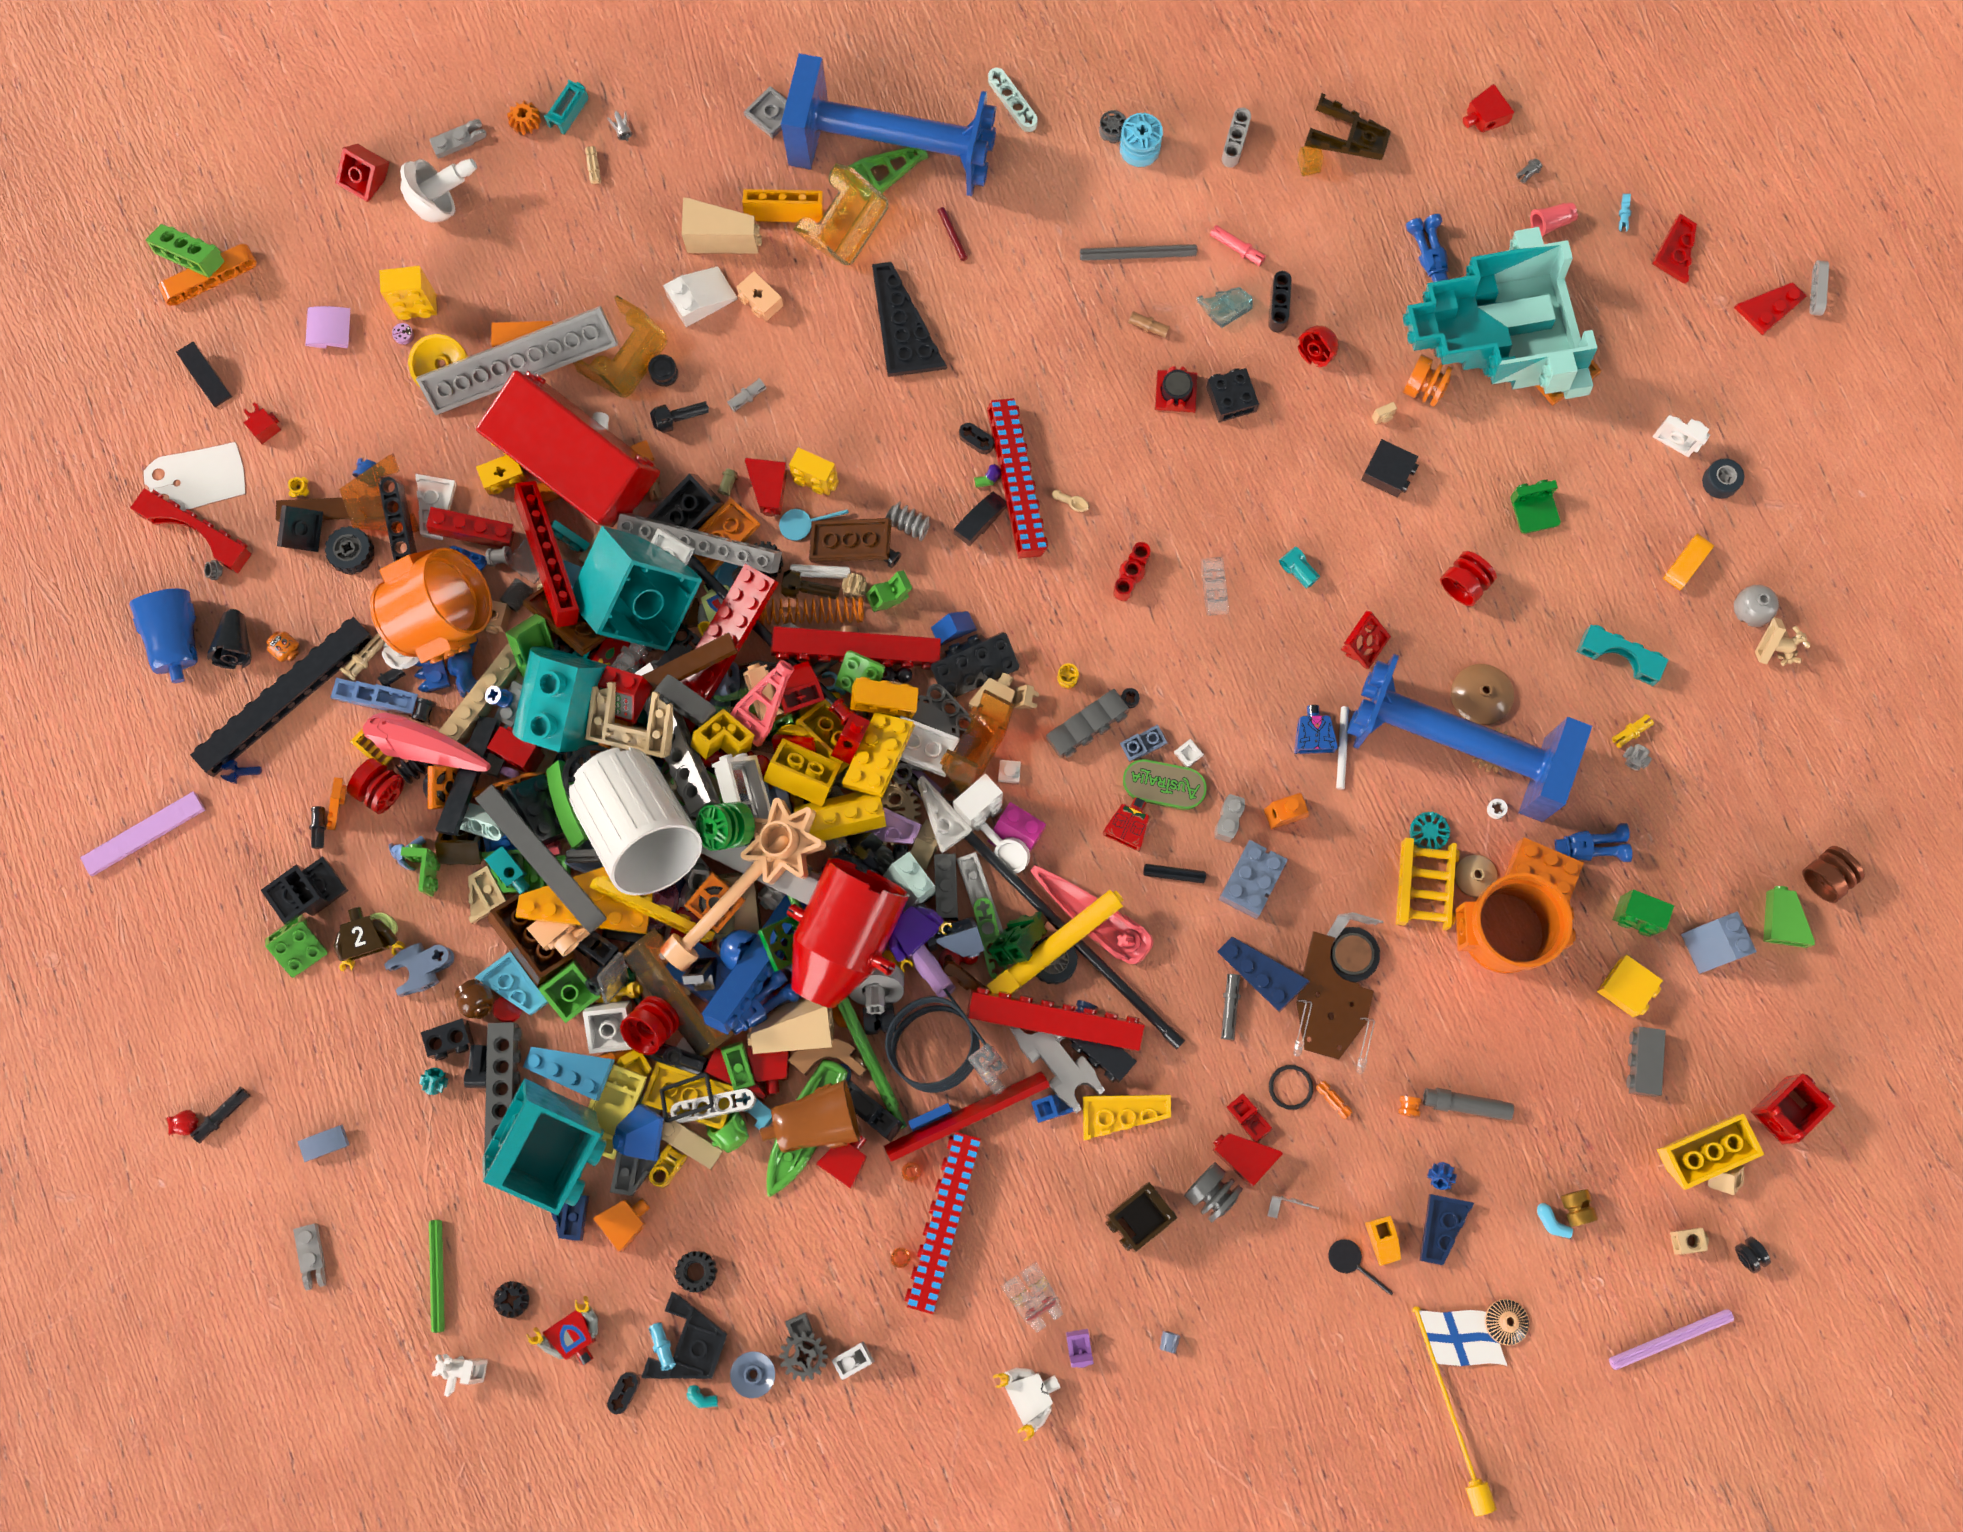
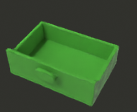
(526, 635)

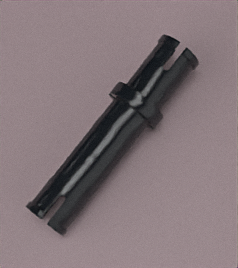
(217, 1117)

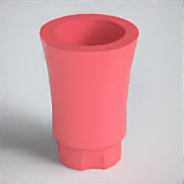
(1553, 217)

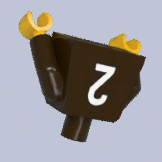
(363, 938)

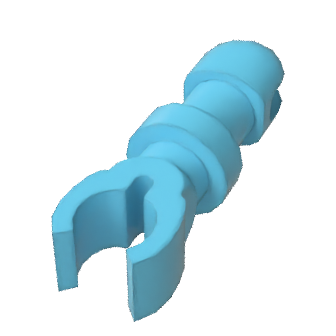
(1625, 212)

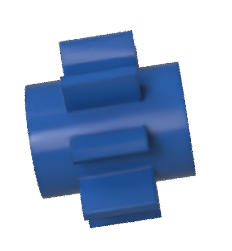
(1442, 1176)

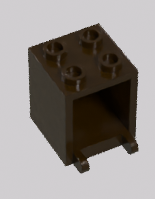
(1144, 1213)

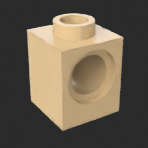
(1680, 1243)

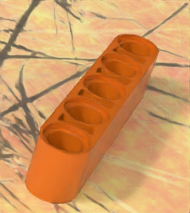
(190, 283)

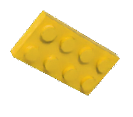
(878, 754)
(666, 1075)

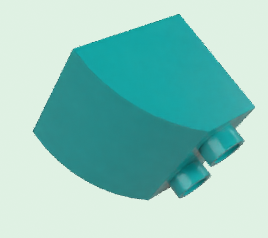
(634, 589)
(556, 699)

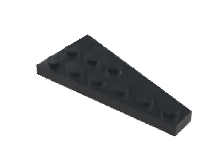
(904, 334)

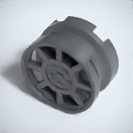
(1111, 126)

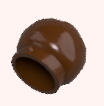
(474, 999)

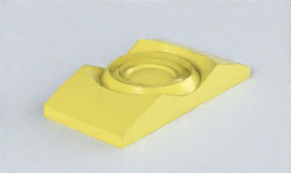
(617, 1100)

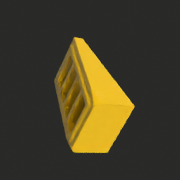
(358, 738)

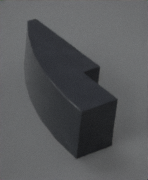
(204, 374)
(980, 518)
(874, 1113)

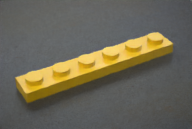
(645, 905)

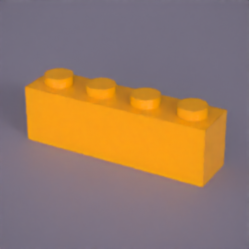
(783, 204)

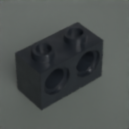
(597, 949)
(446, 1034)

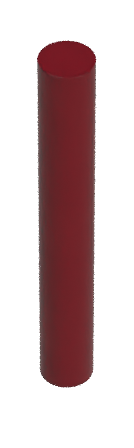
(952, 234)

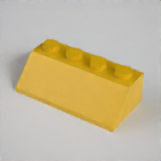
(846, 815)
(1710, 1151)

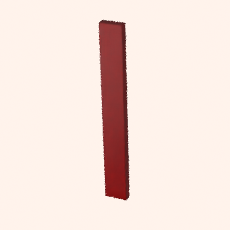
(966, 1116)

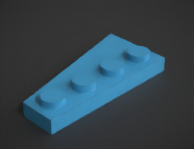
(575, 1071)

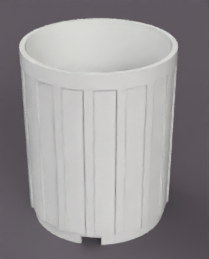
(634, 821)

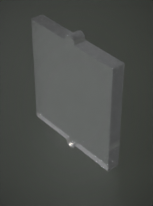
(524, 562)
(613, 977)

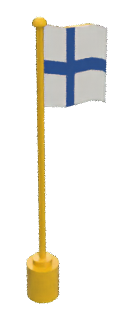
(1461, 1340)

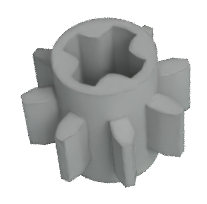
(1637, 757)

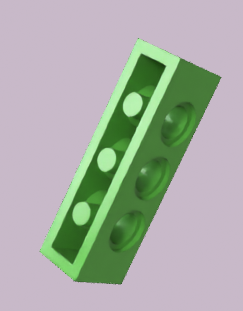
(185, 250)

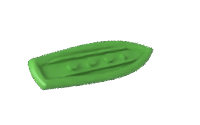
(786, 1166)

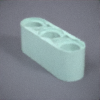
(480, 823)

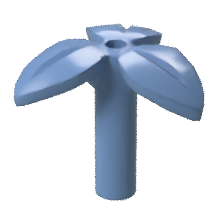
(396, 852)

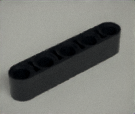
(393, 519)

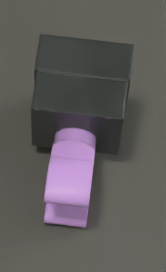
(498, 767)

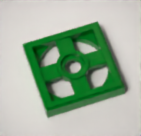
(765, 935)

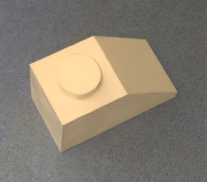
(925, 845)

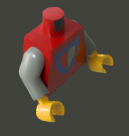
(570, 1334)

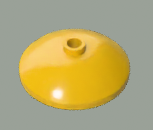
(428, 352)

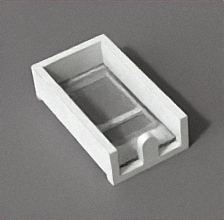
(742, 781)

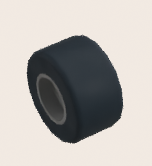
(1723, 470)

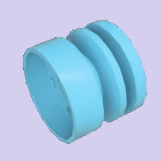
(1141, 139)

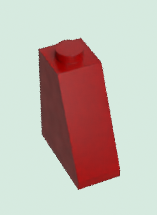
(768, 484)
(1245, 1156)

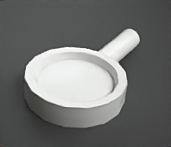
(1010, 850)

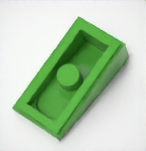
(737, 1065)

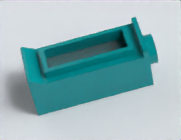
(567, 106)

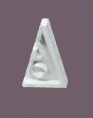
(945, 821)

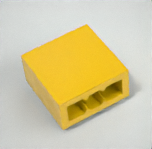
(813, 472)
(1630, 986)

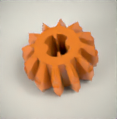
(524, 117)

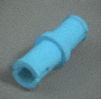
(662, 1346)

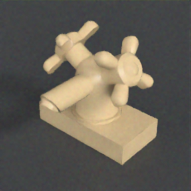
(1778, 640)

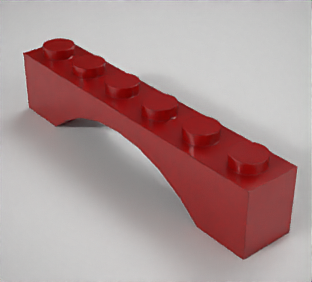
(158, 511)

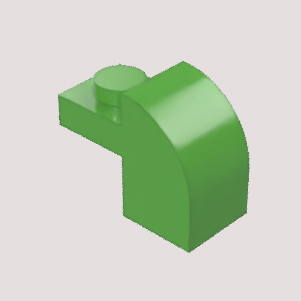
(890, 593)

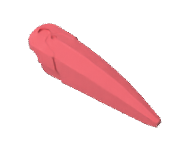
(412, 741)
(1117, 934)

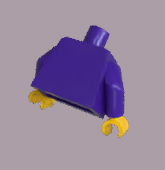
(913, 931)

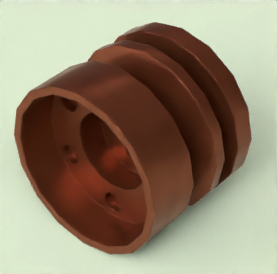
(1833, 874)

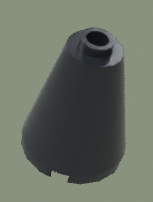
(230, 642)

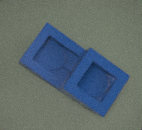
(1050, 1108)

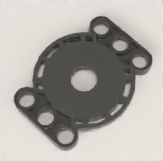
(935, 716)

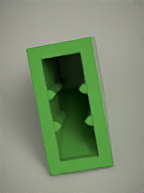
(1785, 919)

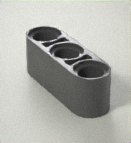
(685, 700)

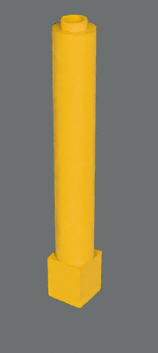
(1057, 944)

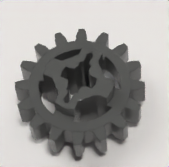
(813, 1351)

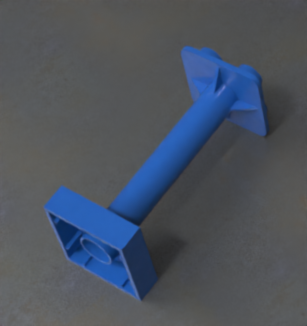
(810, 112)
(1548, 767)

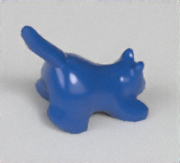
(461, 667)

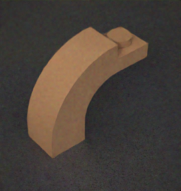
(806, 1059)

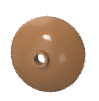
(1476, 705)

